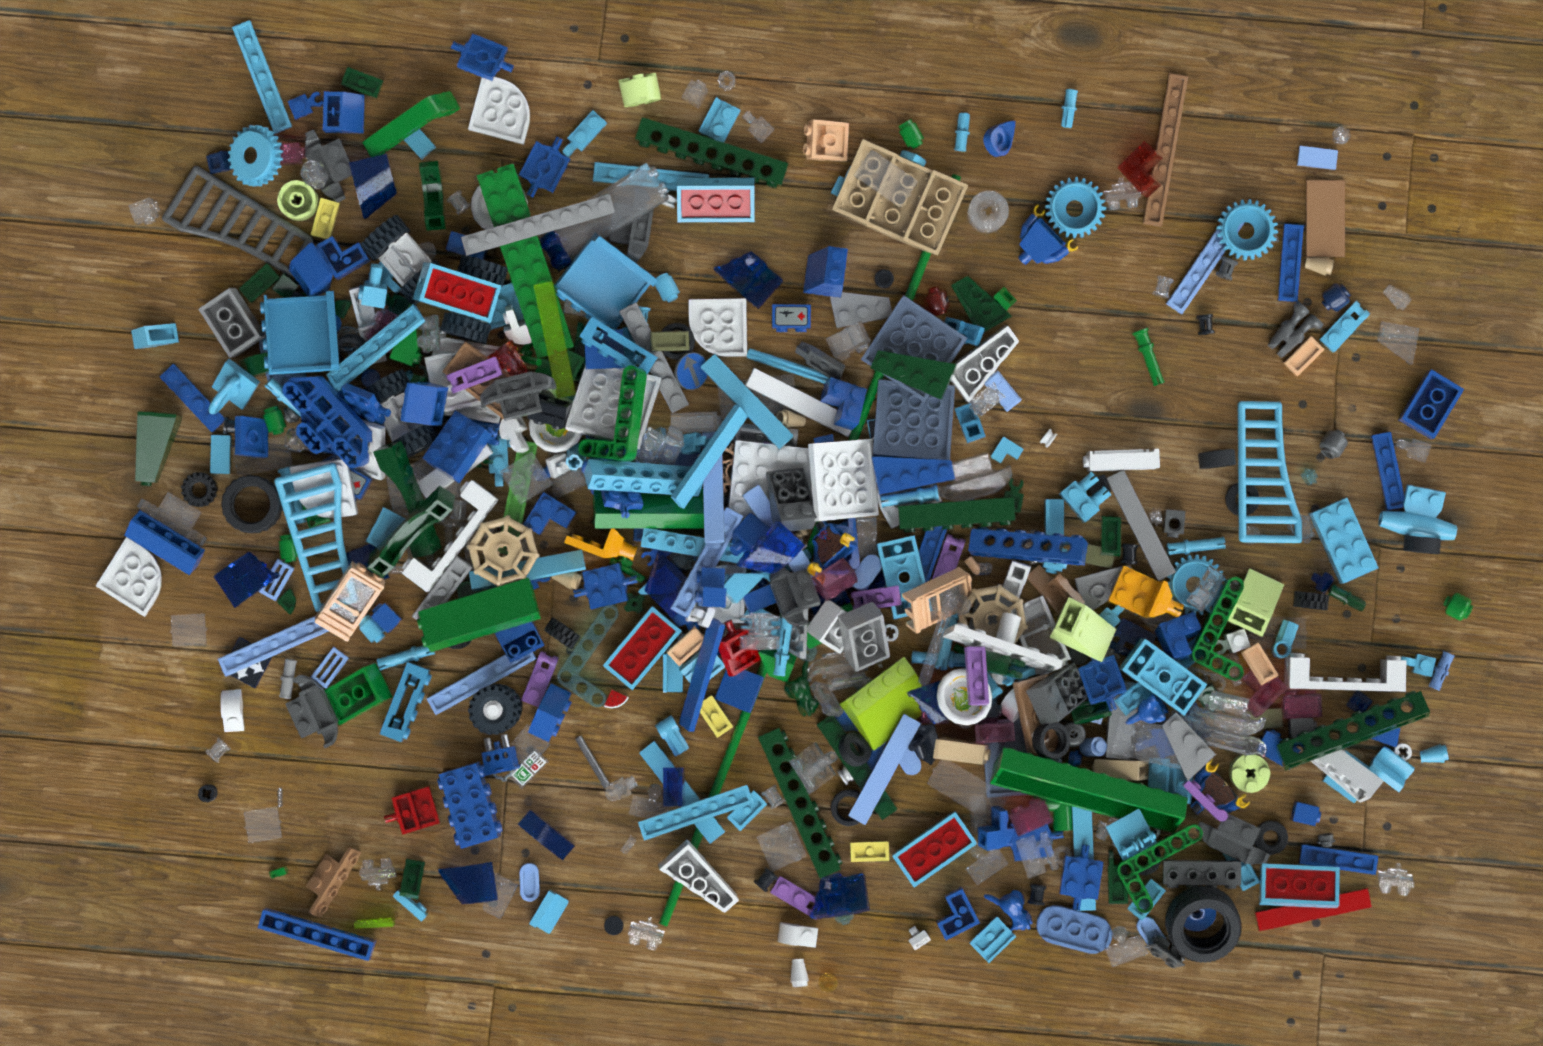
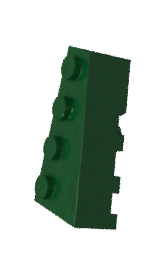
(920, 373)

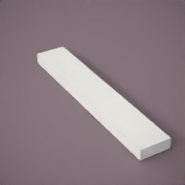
(794, 400)

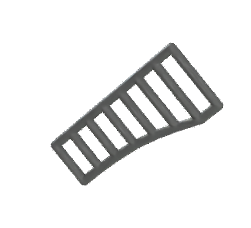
(222, 236)

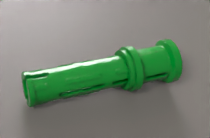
(1145, 346)

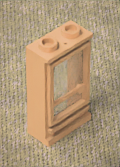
(929, 598)
(349, 601)

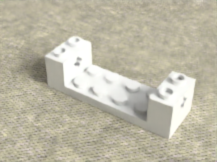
(424, 575)
(1391, 676)

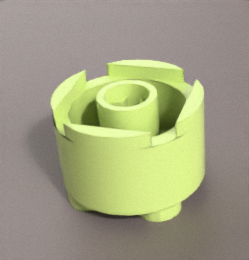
(640, 90)
(288, 195)
(1238, 773)

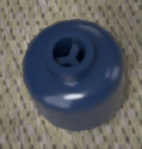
(1336, 297)

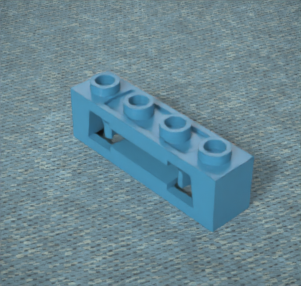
(590, 331)
(417, 697)

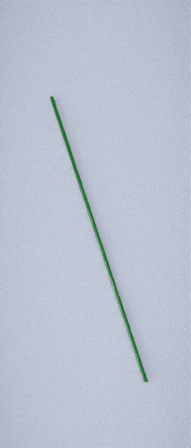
(744, 716)

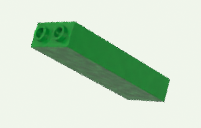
(657, 512)
(478, 615)

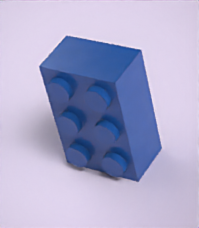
(1430, 404)
(457, 446)

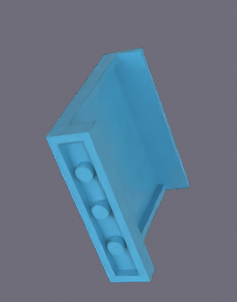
(603, 282)
(300, 334)

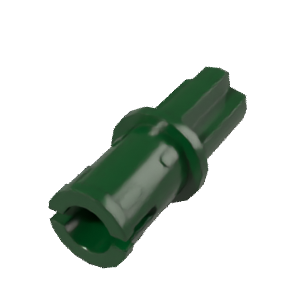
(1347, 598)

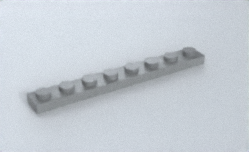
(538, 224)

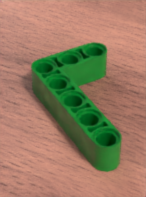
(413, 119)
(623, 422)
(1216, 631)
(1152, 860)

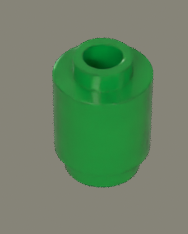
(911, 134)
(274, 420)
(287, 548)

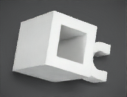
(1234, 641)

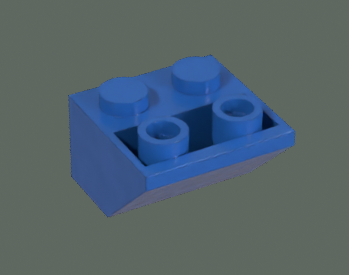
(343, 112)
(311, 271)
(424, 403)
(520, 640)

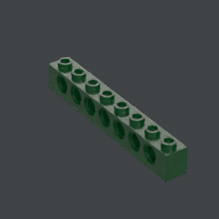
(648, 127)
(1413, 699)
(823, 867)

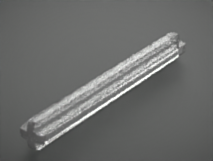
(937, 640)

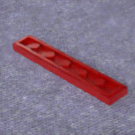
(1290, 915)

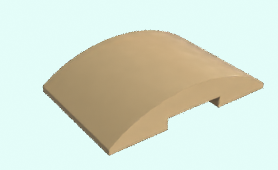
(922, 217)

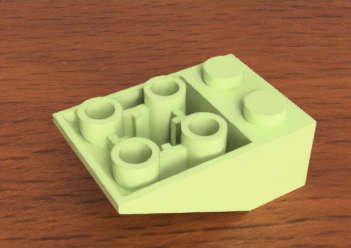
(1256, 603)
(1083, 630)

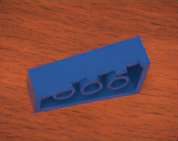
(909, 473)

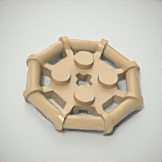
(514, 550)
(993, 607)

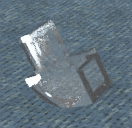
(866, 536)

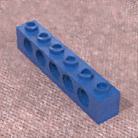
(1075, 555)
(316, 934)

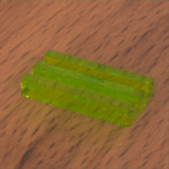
(374, 923)

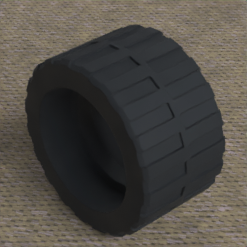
(228, 501)

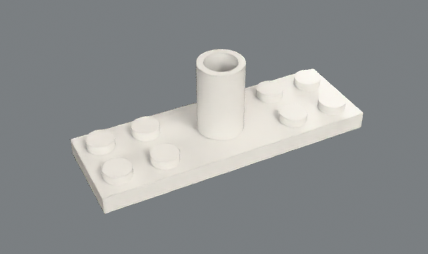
(1004, 643)

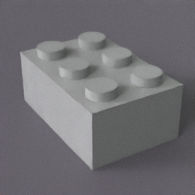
(232, 322)
(864, 636)

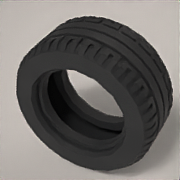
(1213, 947)

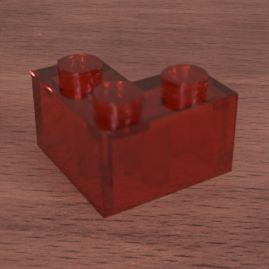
(1137, 168)

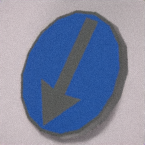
(689, 371)

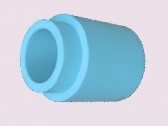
(667, 287)
(371, 629)

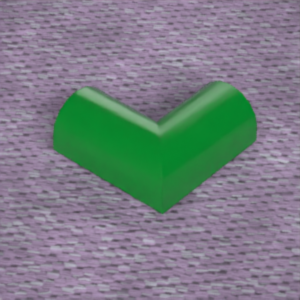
(1061, 815)

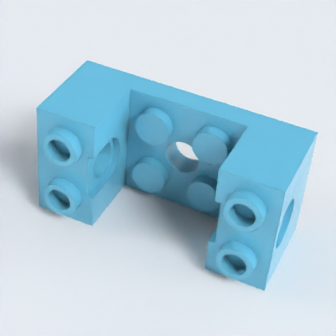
(899, 557)
(1146, 664)

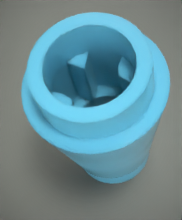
(1434, 754)

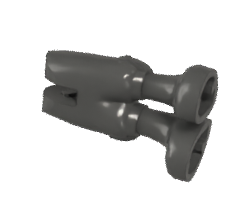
(1289, 335)

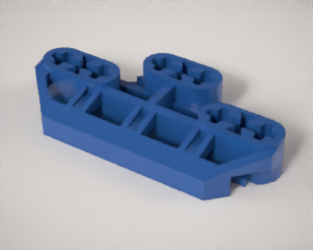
(320, 426)

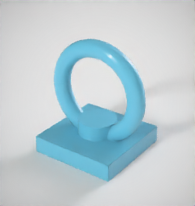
(233, 385)

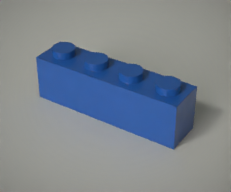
(164, 542)

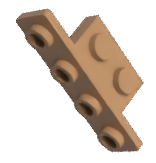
(1053, 590)
(329, 878)

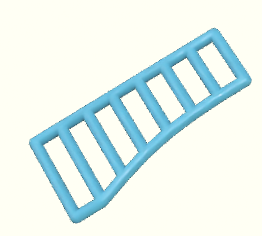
(1283, 481)
(296, 535)

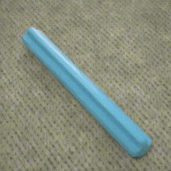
(787, 366)

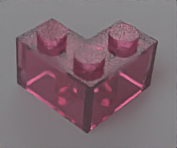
(1263, 695)

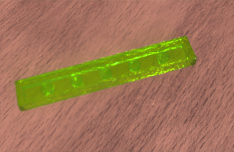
(554, 339)

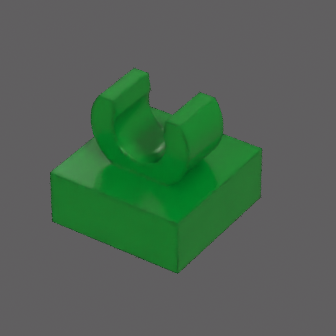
(1005, 298)

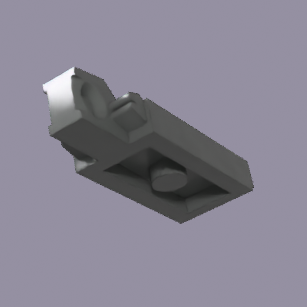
(820, 361)

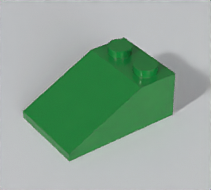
(407, 350)
(358, 693)

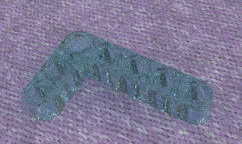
(585, 655)

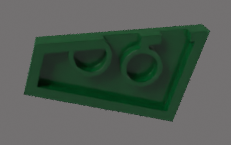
(979, 305)

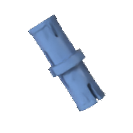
(1441, 671)

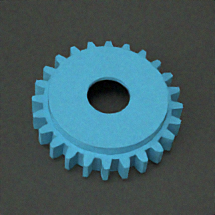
(267, 158)
(1086, 196)
(1258, 219)
(1183, 572)

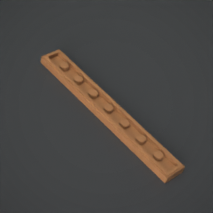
(1166, 147)

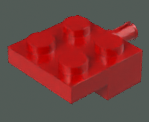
(733, 657)
(414, 810)

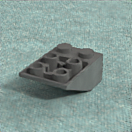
(790, 499)
(1057, 694)

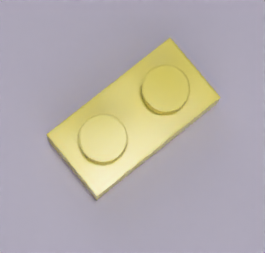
(325, 219)
(715, 716)
(869, 851)

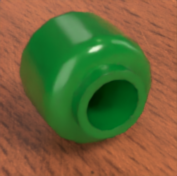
(1458, 606)

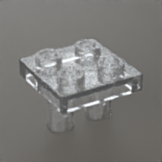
(526, 478)
(814, 767)

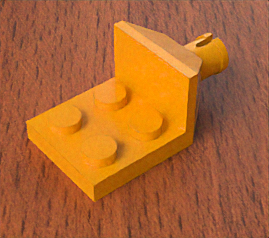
(614, 546)
(1143, 595)

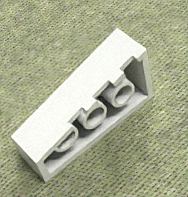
(982, 362)
(1348, 773)
(694, 872)

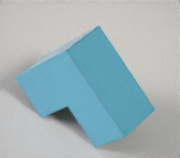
(1006, 447)

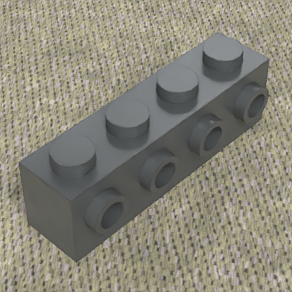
(1202, 873)

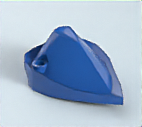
(999, 138)

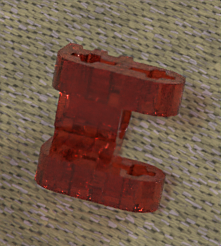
(510, 359)

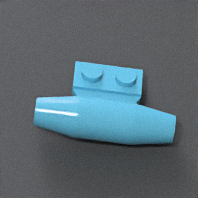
(1420, 515)

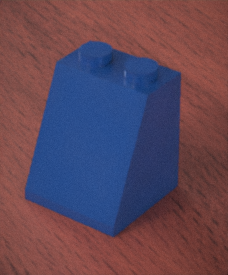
(826, 272)

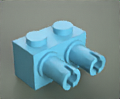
(373, 291)
(1078, 500)

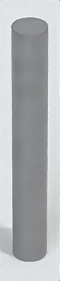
(592, 761)

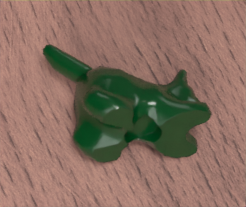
(800, 690)

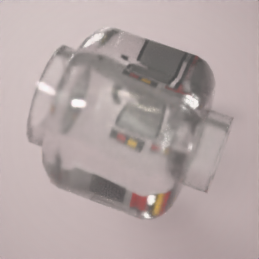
(314, 174)

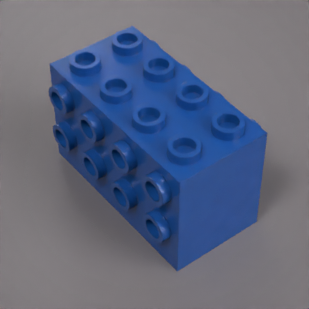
(469, 805)

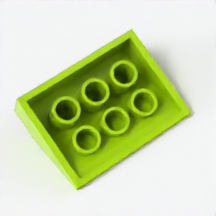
(882, 702)

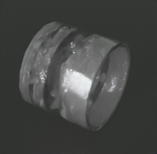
(978, 218)
(760, 632)

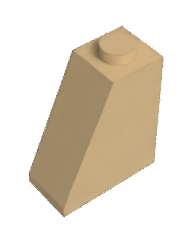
(961, 751)
(1122, 768)

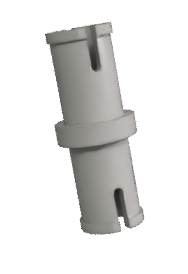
(288, 675)

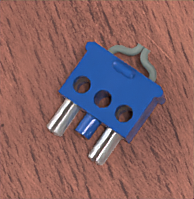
(500, 759)

